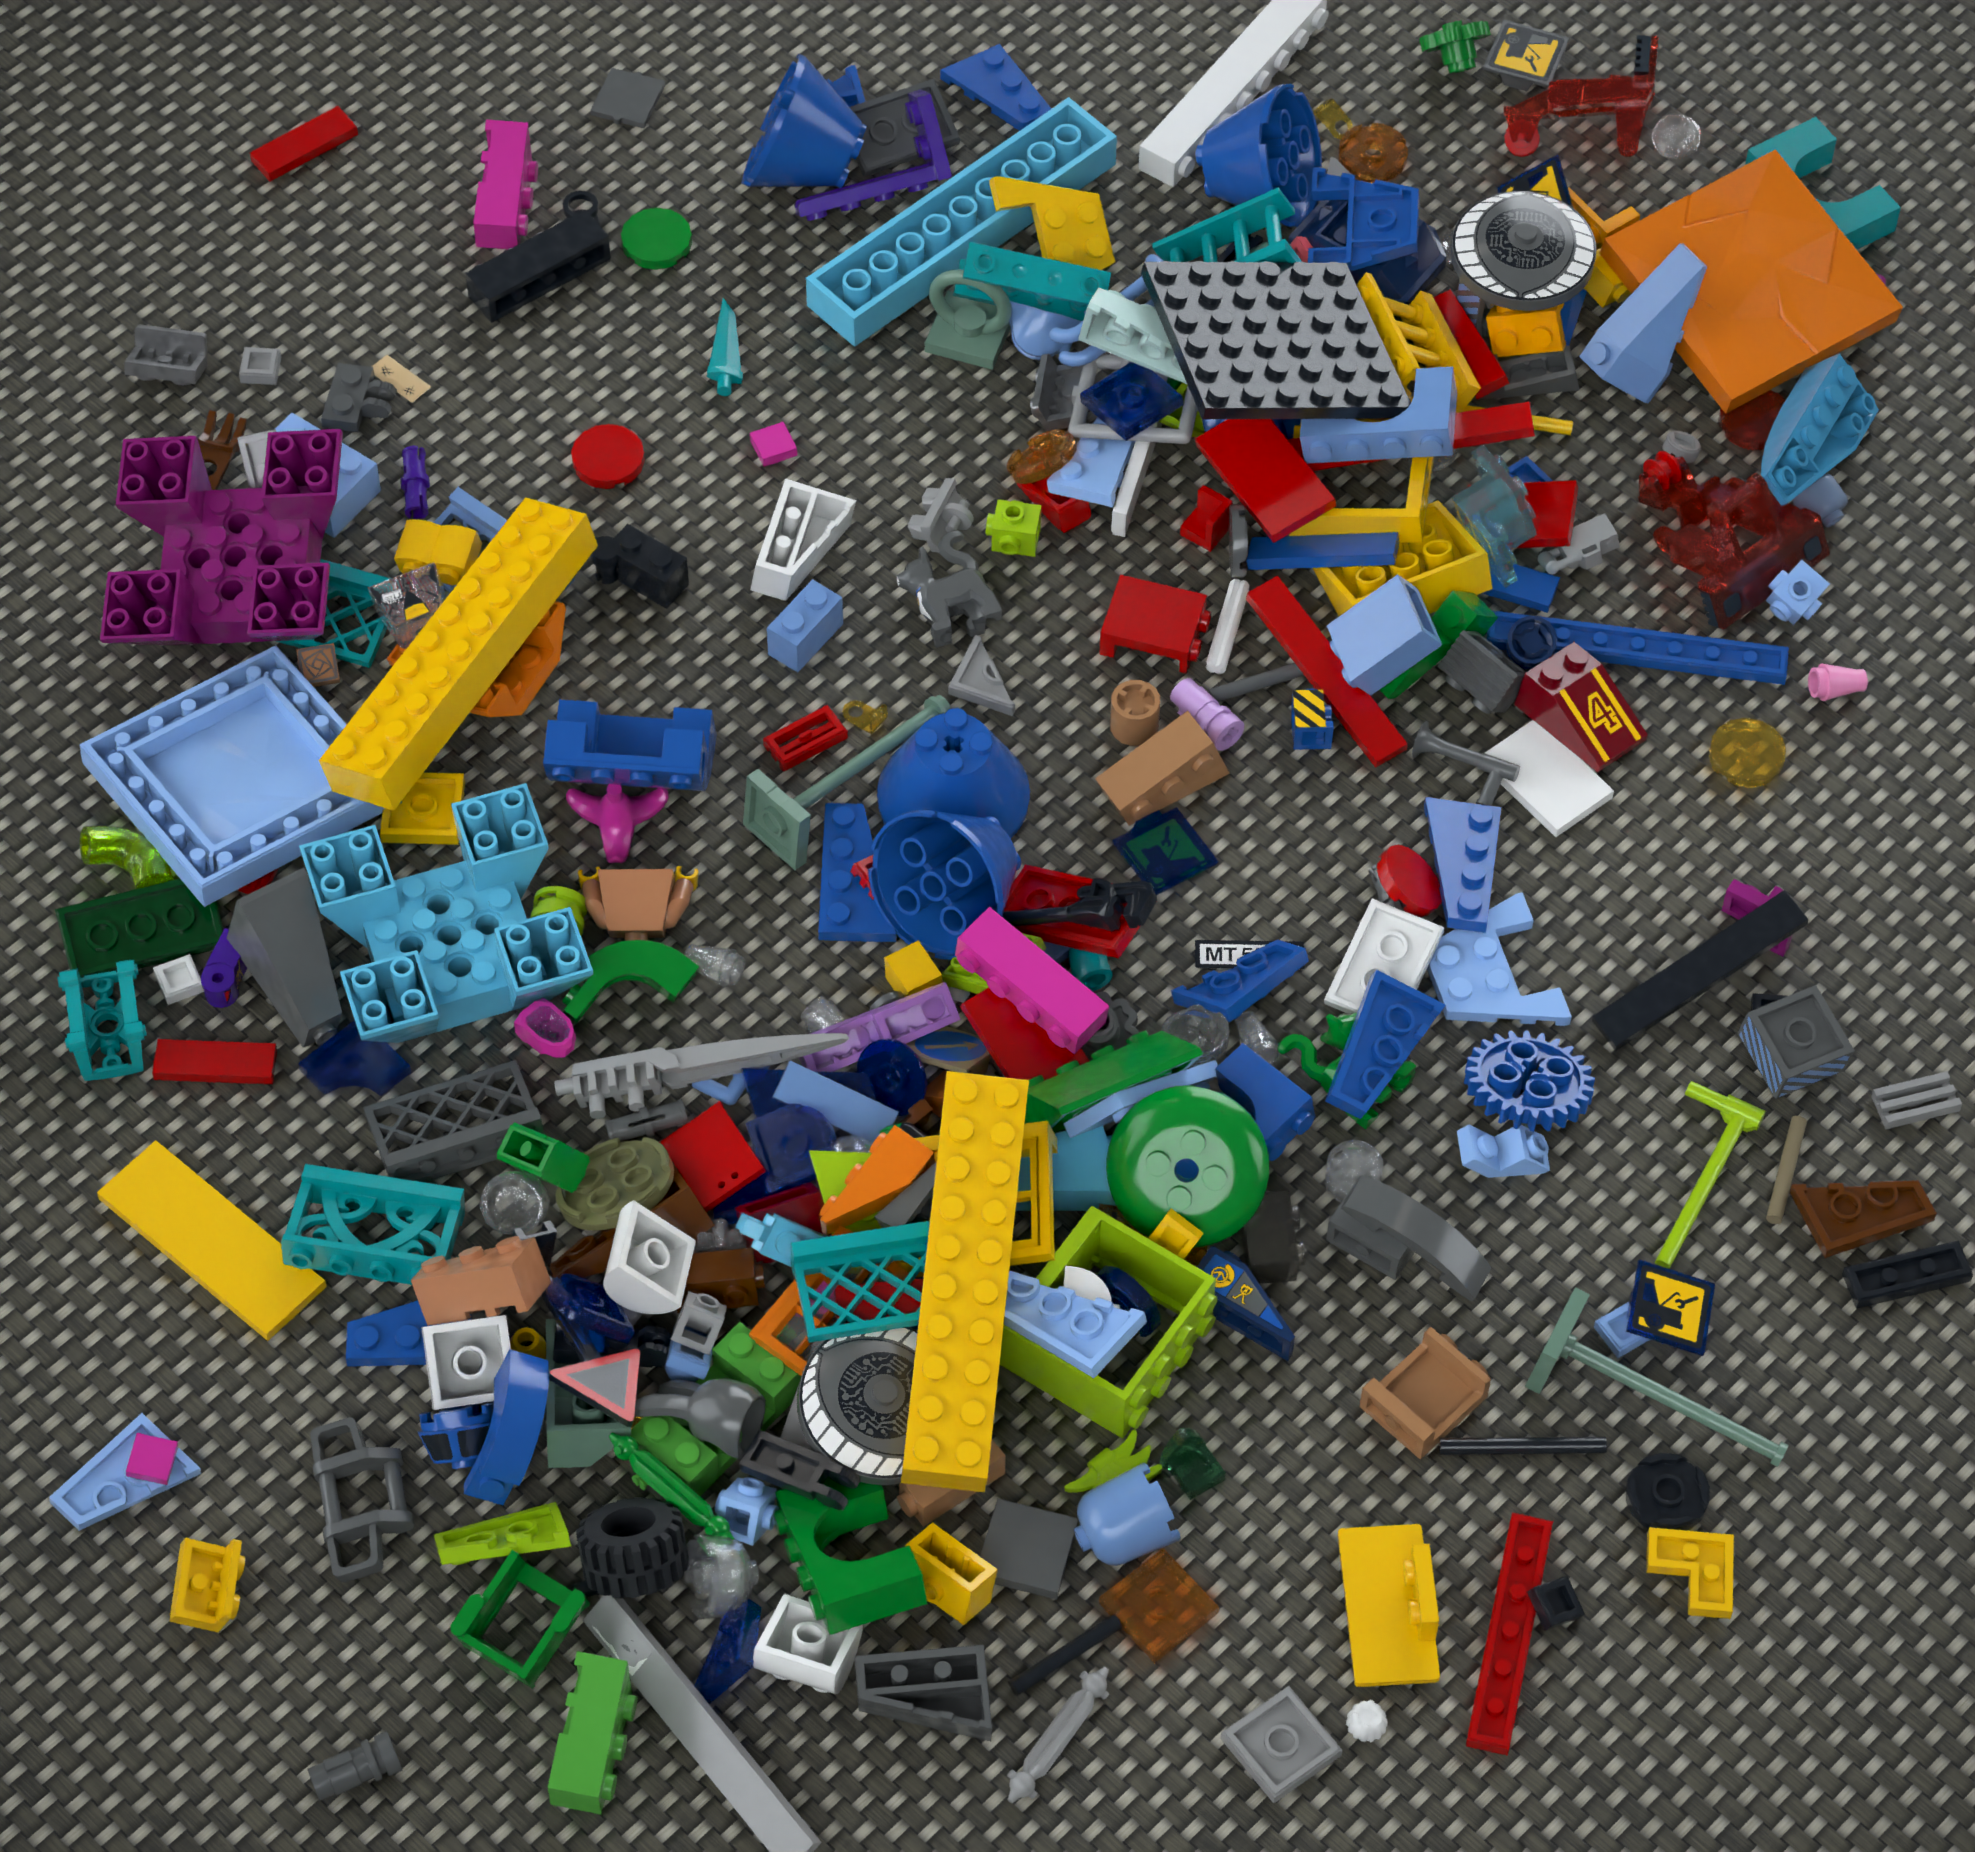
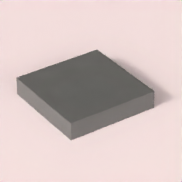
(1029, 1547)

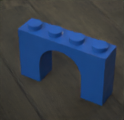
(1268, 1095)

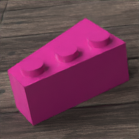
(504, 186)

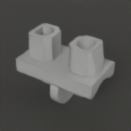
(945, 513)

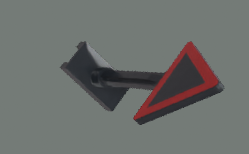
(601, 1381)

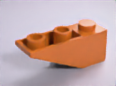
(890, 1169)

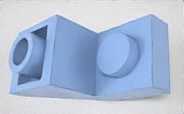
(1507, 1154)

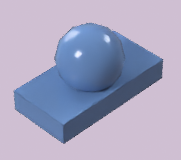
(687, 1362)

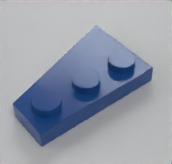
(999, 84)
(1245, 984)
(388, 1338)

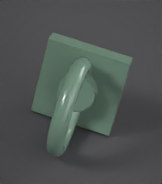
(965, 327)

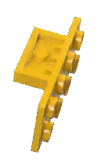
(1390, 1605)

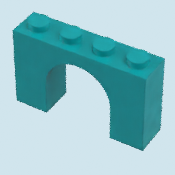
(1811, 148)

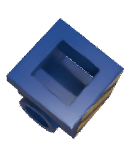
(1311, 720)

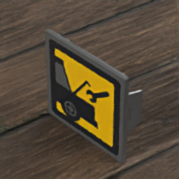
(1525, 55)

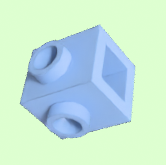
(1796, 593)
(748, 1508)

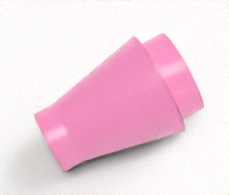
(1835, 681)

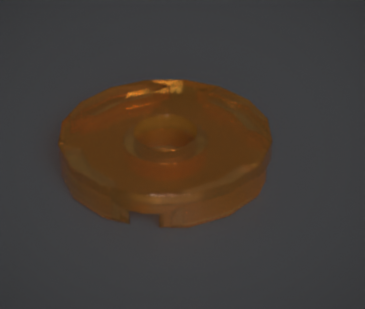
(1371, 167)

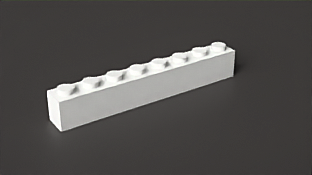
(1230, 85)

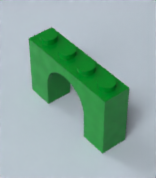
(846, 1591)

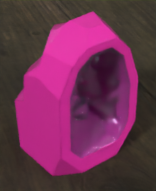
(546, 1029)

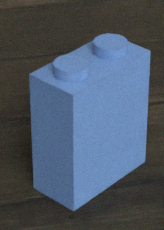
(1383, 635)

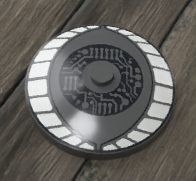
(1523, 250)
(858, 1402)

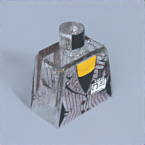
(408, 602)

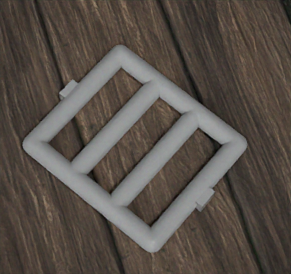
(1080, 429)

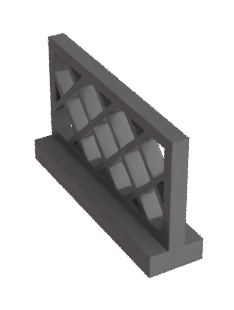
(463, 1145)

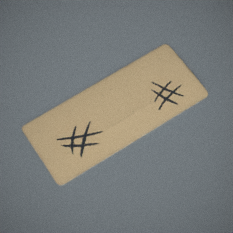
(403, 380)

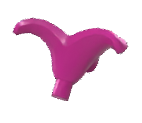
(617, 815)

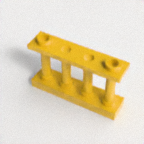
(1429, 332)

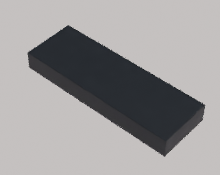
(1907, 1274)

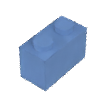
(805, 625)

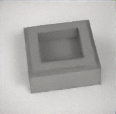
(260, 365)

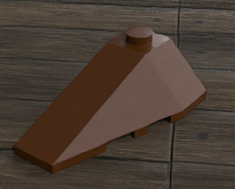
(592, 1253)

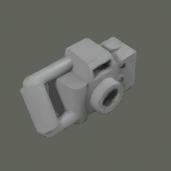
(1587, 546)

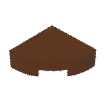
(919, 1114)

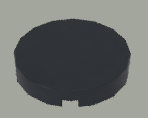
(1667, 1492)

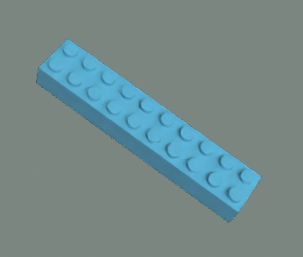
(902, 258)

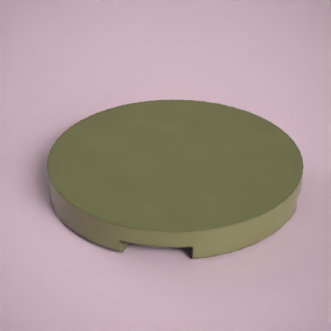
(613, 1179)

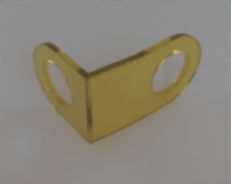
(1329, 113)
(870, 718)

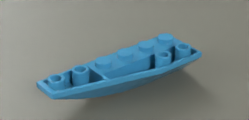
(1816, 427)

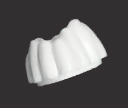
(1367, 1721)

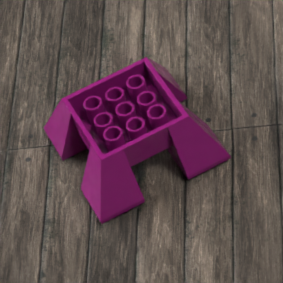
(231, 558)

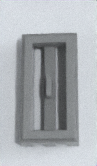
(1913, 1094)

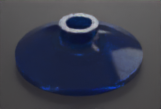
(881, 1061)

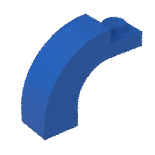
(514, 1427)

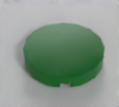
(656, 238)

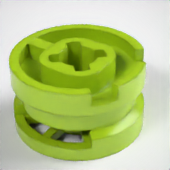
(563, 899)

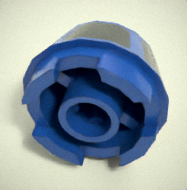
(456, 1434)

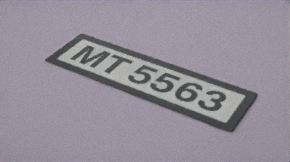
(1224, 953)

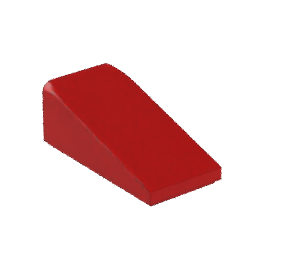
(1060, 510)

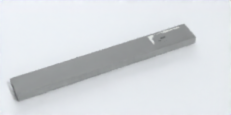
(700, 1728)

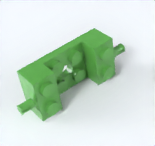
(699, 1461)

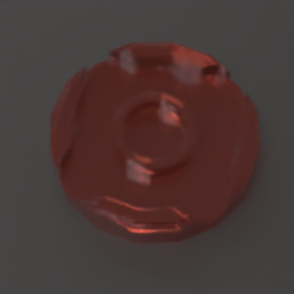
(1751, 422)

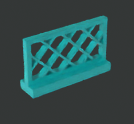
(353, 585)
(859, 1250)

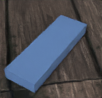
(839, 1104)

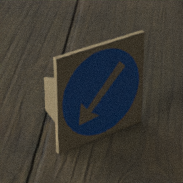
(952, 1050)

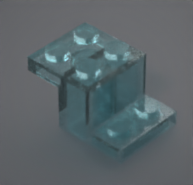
(1496, 513)

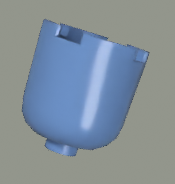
(1125, 1518)

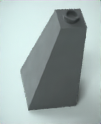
(287, 955)

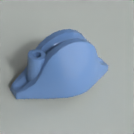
(1031, 330)

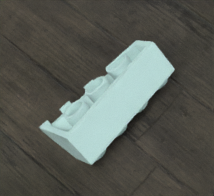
(1129, 332)

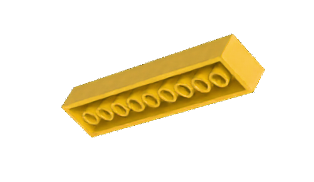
(458, 654)
(965, 1282)

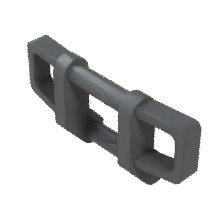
(367, 1524)

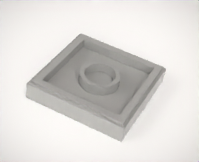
(1281, 1744)

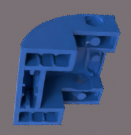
(630, 749)

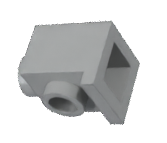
(702, 1314)

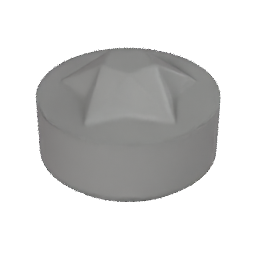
(1682, 445)

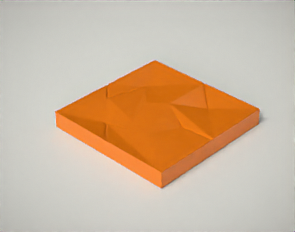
(1776, 283)

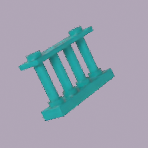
(1234, 226)
(1030, 280)

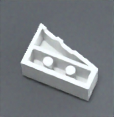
(799, 536)

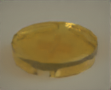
(1747, 752)

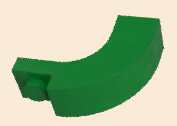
(631, 960)

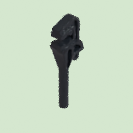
(1098, 907)

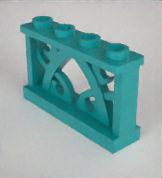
(366, 1193)

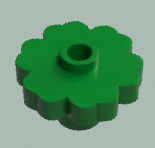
(1456, 44)

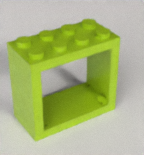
(1166, 1278)

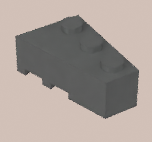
(928, 1688)

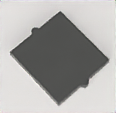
(627, 98)

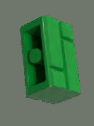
(543, 1157)

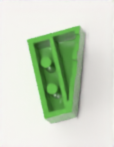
(592, 1734)

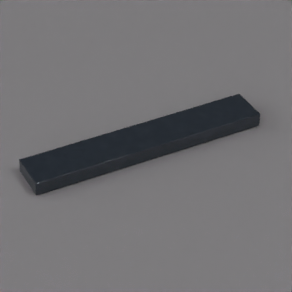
(1700, 970)

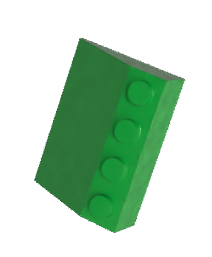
(1109, 1072)

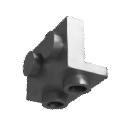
(167, 355)
(1053, 393)

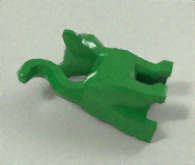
(1337, 1036)

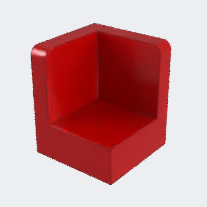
(1209, 519)

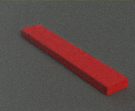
(1323, 670)
(1509, 1635)

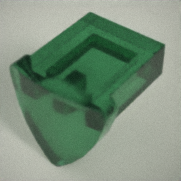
(1191, 1463)

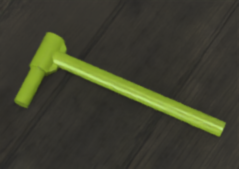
(1739, 1117)

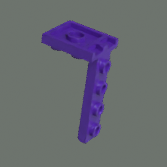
(928, 146)

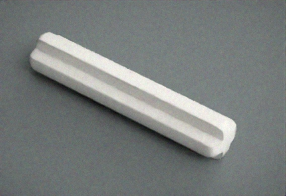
(1227, 626)

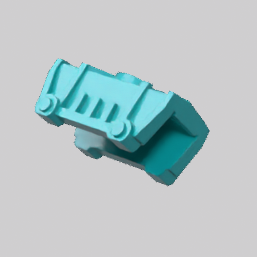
(83, 1021)

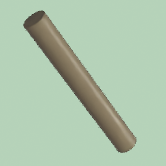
(1786, 1170)

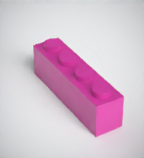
(1031, 981)

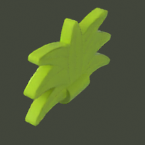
(1113, 1463)

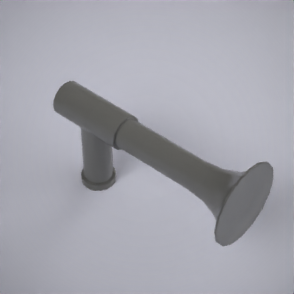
(1497, 768)

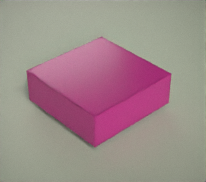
(773, 444)
(152, 1459)

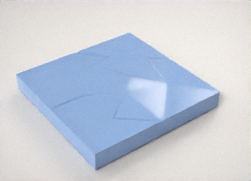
(229, 774)

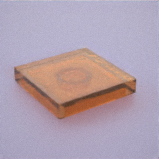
(1159, 1605)

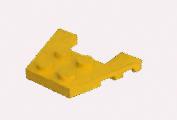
(1066, 220)

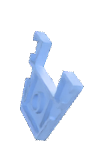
(1476, 978)

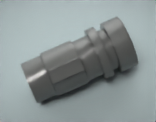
(354, 1767)

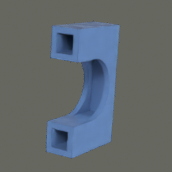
(1419, 431)

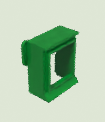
(481, 1610)

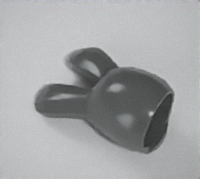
(713, 1410)

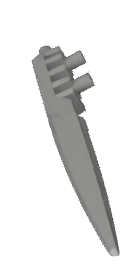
(680, 1066)

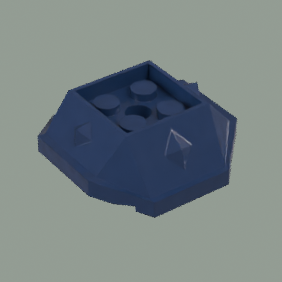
(1397, 278)

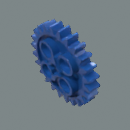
(1550, 1096)

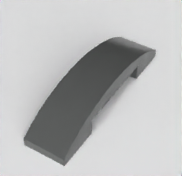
(1421, 1231)

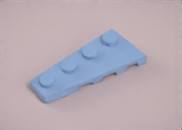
(1068, 1325)

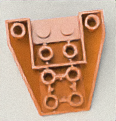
(524, 672)

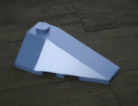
(1641, 335)

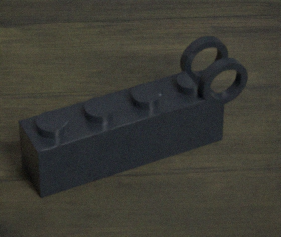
(540, 262)

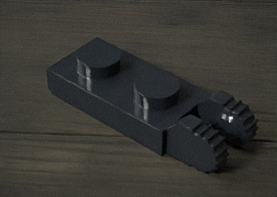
(650, 1341)
(797, 1469)

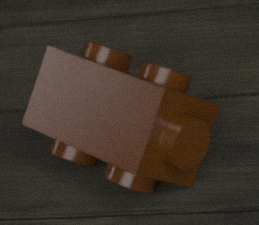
(727, 1276)

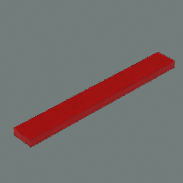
(1471, 429)

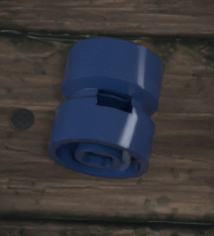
(1530, 642)

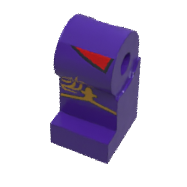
(222, 974)

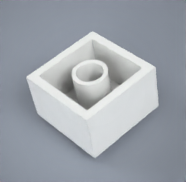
(464, 1360)

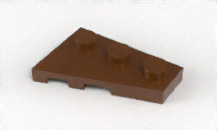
(1859, 1215)

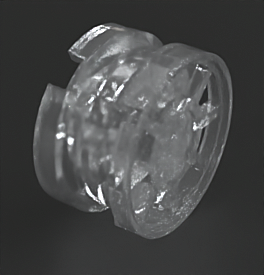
(1355, 1160)

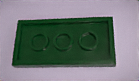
(138, 925)

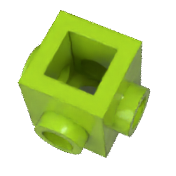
(1014, 527)

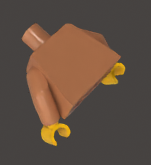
(637, 901)

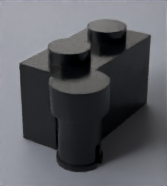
(641, 565)

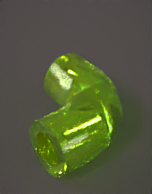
(125, 850)

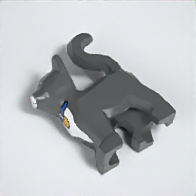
(952, 595)

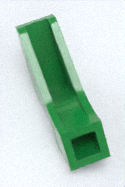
(1457, 613)

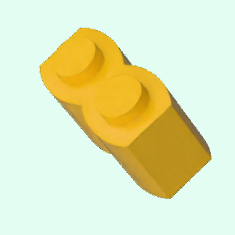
(449, 546)

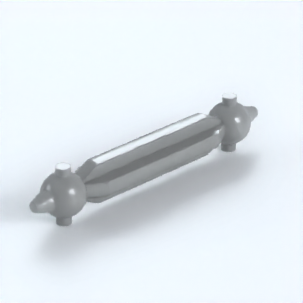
(1058, 1735)

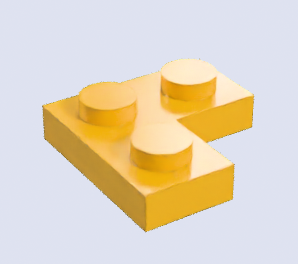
(1702, 1558)

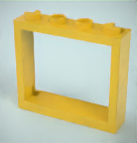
(1407, 522)

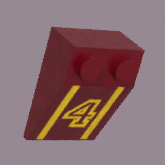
(1580, 707)

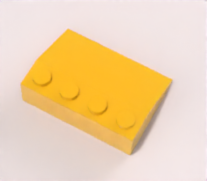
(1440, 564)

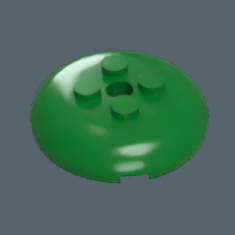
(1197, 1127)

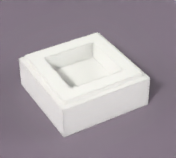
(178, 979)

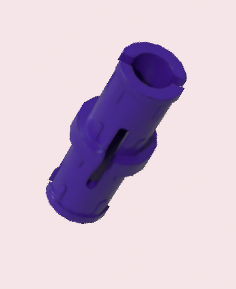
(415, 482)

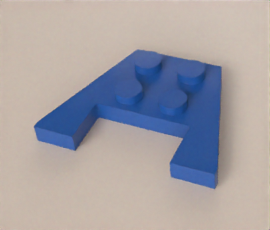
(1379, 221)

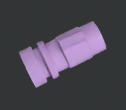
(1217, 721)

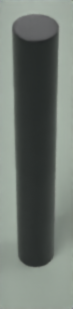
(1065, 1654)

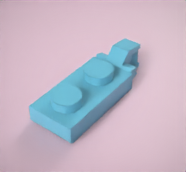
(774, 1235)

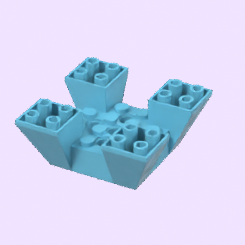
(449, 938)

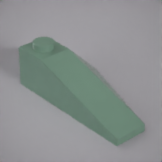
(575, 1429)

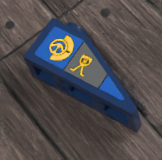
(1245, 1304)

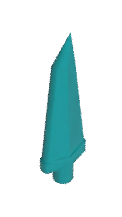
(725, 355)

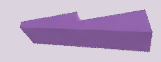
(898, 1020)

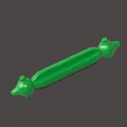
(669, 1486)

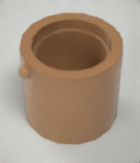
(1134, 712)

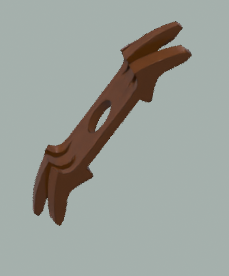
(220, 450)

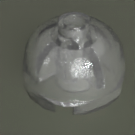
(720, 1575)

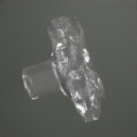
(720, 1238)

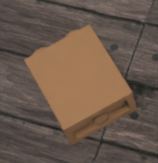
(1426, 1393)

